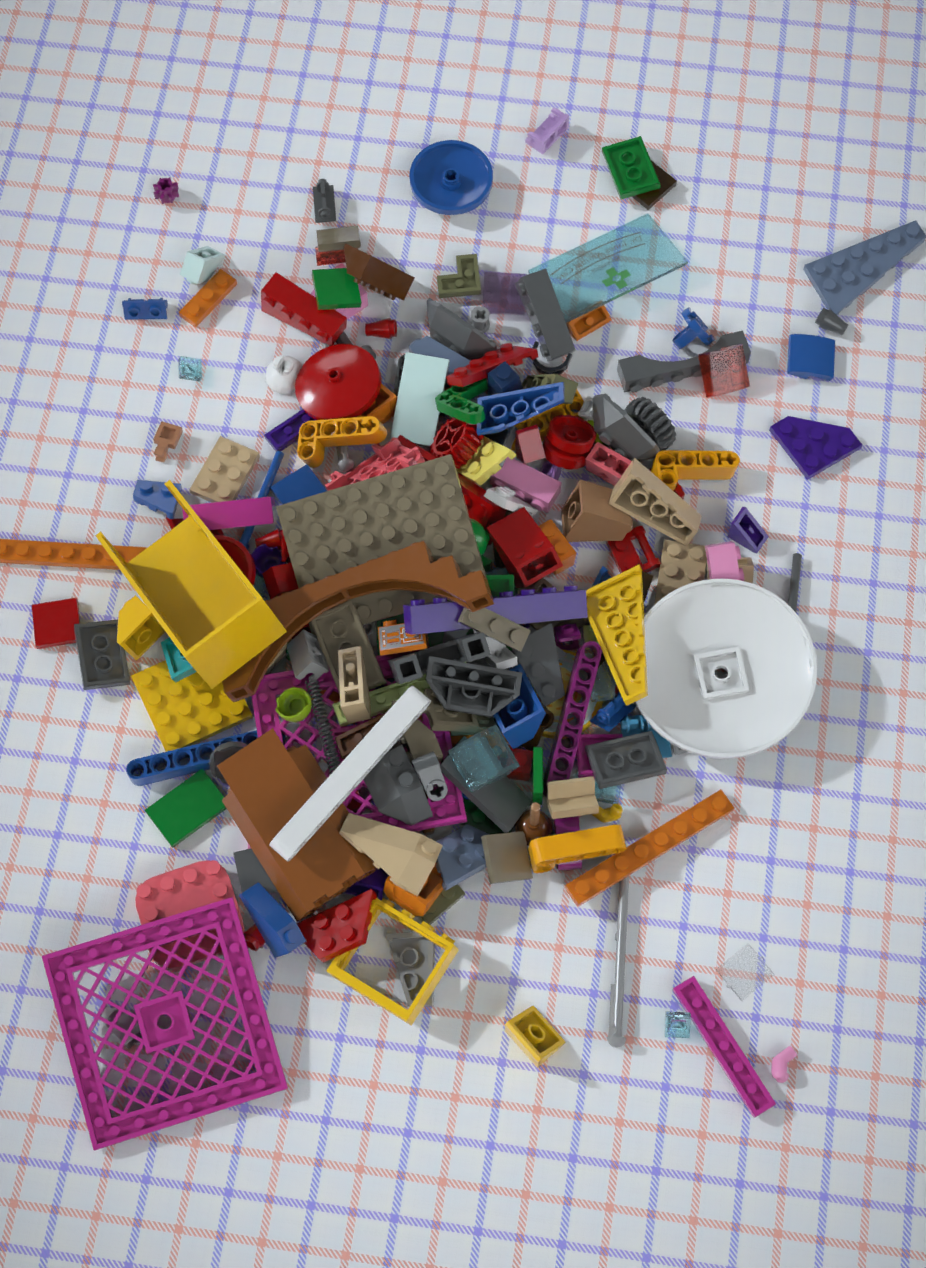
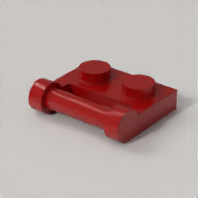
(626, 555)

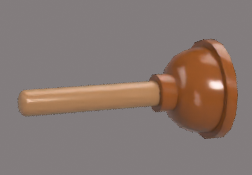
(534, 823)

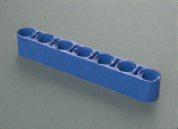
(173, 758)

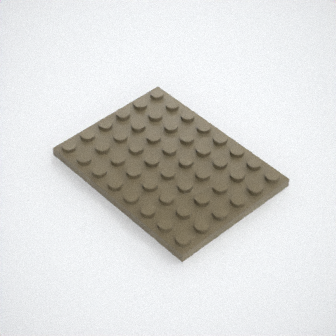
(378, 517)

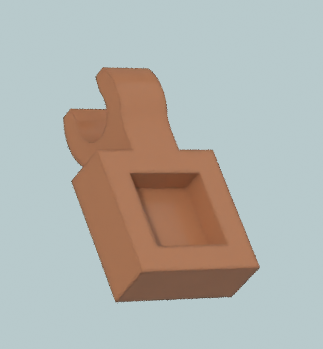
(165, 438)

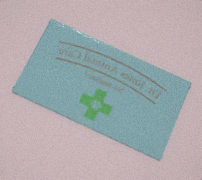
(611, 266)

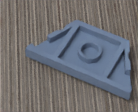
(460, 855)

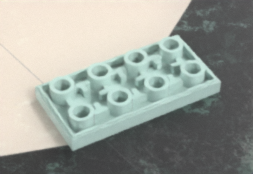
(416, 408)

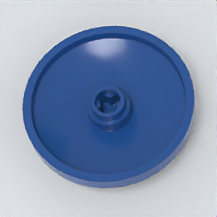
(451, 177)

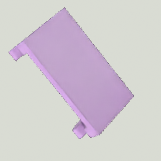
(548, 131)

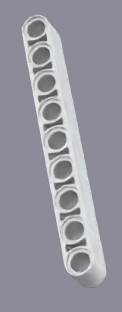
(350, 773)

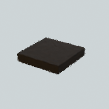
(650, 198)

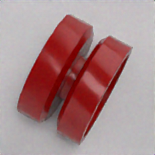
(568, 441)

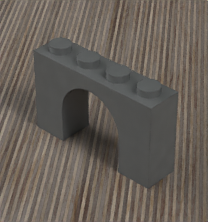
(460, 649)

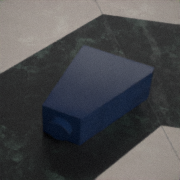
(503, 380)

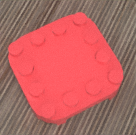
(385, 460)
(183, 891)

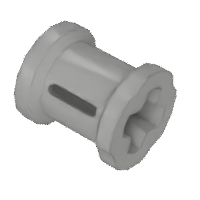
(480, 319)

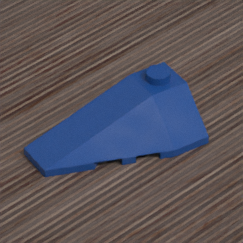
(516, 406)

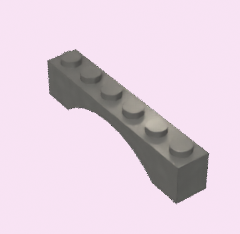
(642, 372)

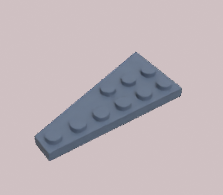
(855, 269)

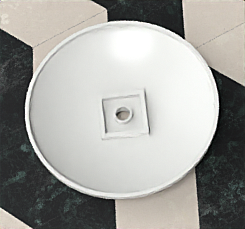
(749, 636)

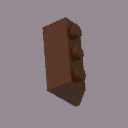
(377, 274)

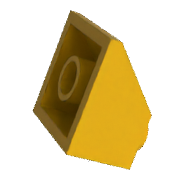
(137, 628)

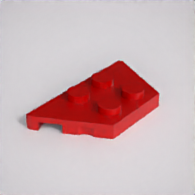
(339, 927)

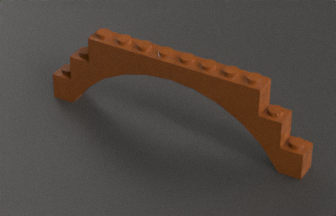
(398, 570)

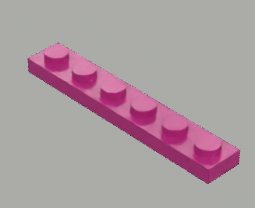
(724, 1047)

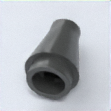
(830, 321)

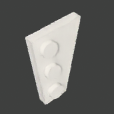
(505, 498)

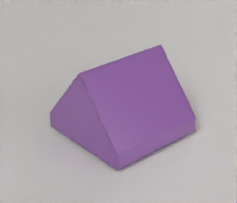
(551, 470)

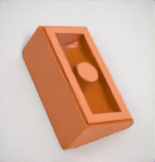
(588, 322)

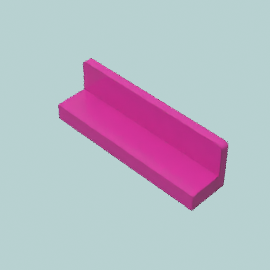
(235, 513)

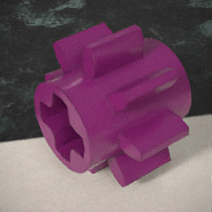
(166, 190)

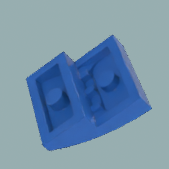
(811, 356)

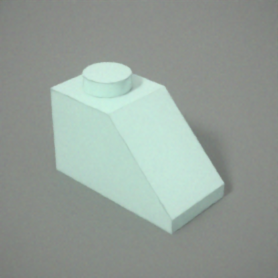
(201, 264)

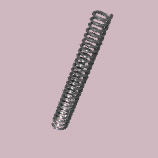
(320, 704)

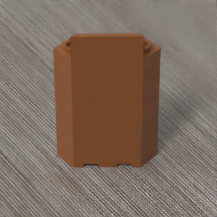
(263, 796)

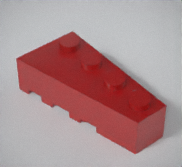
(300, 310)

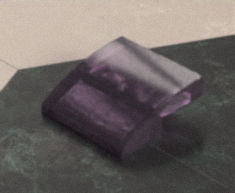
(501, 294)

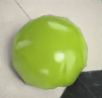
(294, 704)

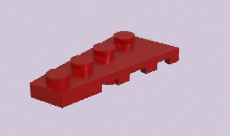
(478, 368)

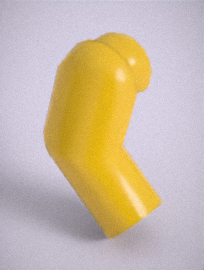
(609, 814)

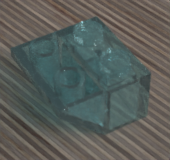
(484, 758)

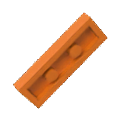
(208, 298)

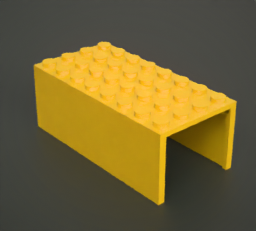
(200, 597)

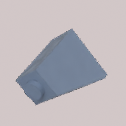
(430, 347)

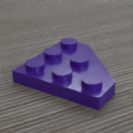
(814, 444)

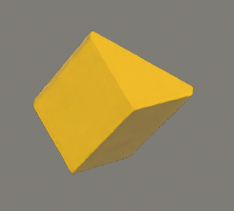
(534, 1035)

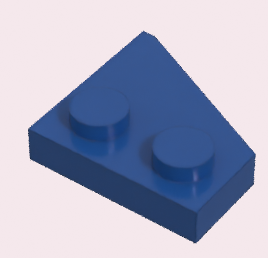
(156, 496)

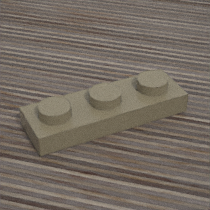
(496, 627)

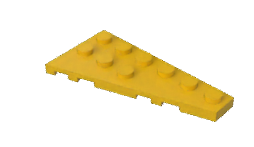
(617, 620)

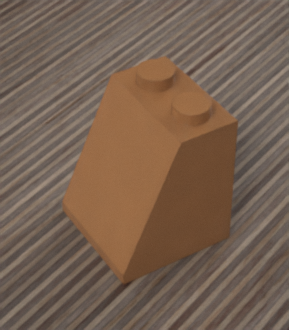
(591, 517)

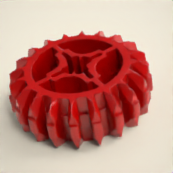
(458, 440)

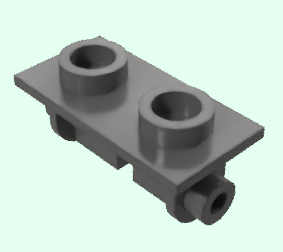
(324, 202)

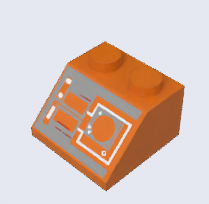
(395, 640)

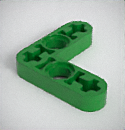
(457, 402)

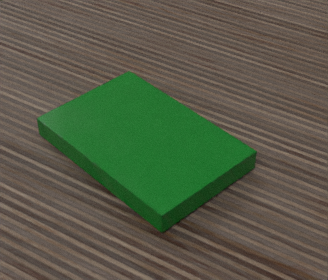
(630, 167)
(186, 808)

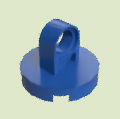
(695, 328)

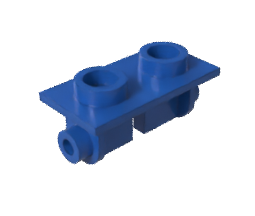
(147, 309)
(612, 713)

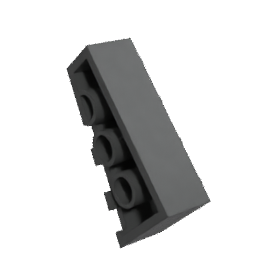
(545, 314)

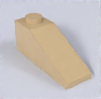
(353, 685)

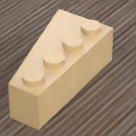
(654, 503)

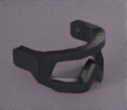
(550, 370)

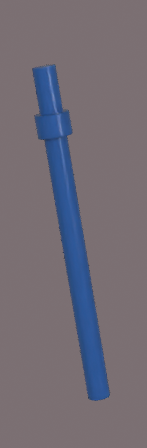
(263, 493)

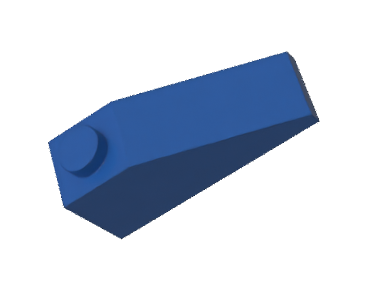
(272, 921)

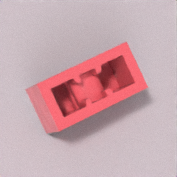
(606, 463)

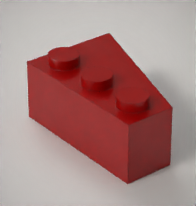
(478, 506)

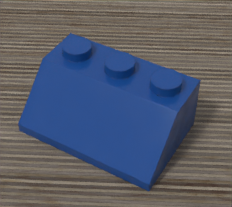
(523, 715)

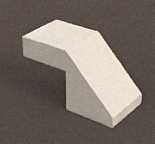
(500, 655)

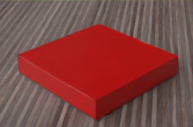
(55, 622)

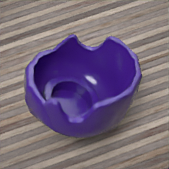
(265, 558)

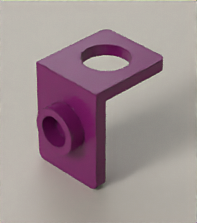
(567, 633)

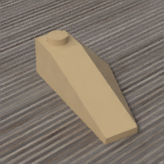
(399, 852)

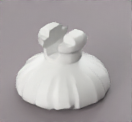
(282, 374)

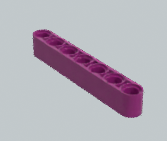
(579, 710)

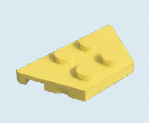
(485, 461)

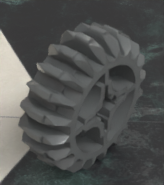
(652, 421)

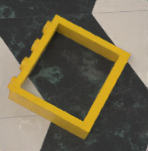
(425, 930)

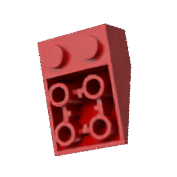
(523, 548)

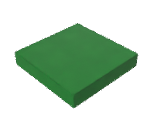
(335, 289)
(537, 775)

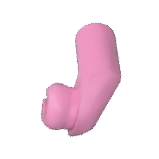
(779, 1064)

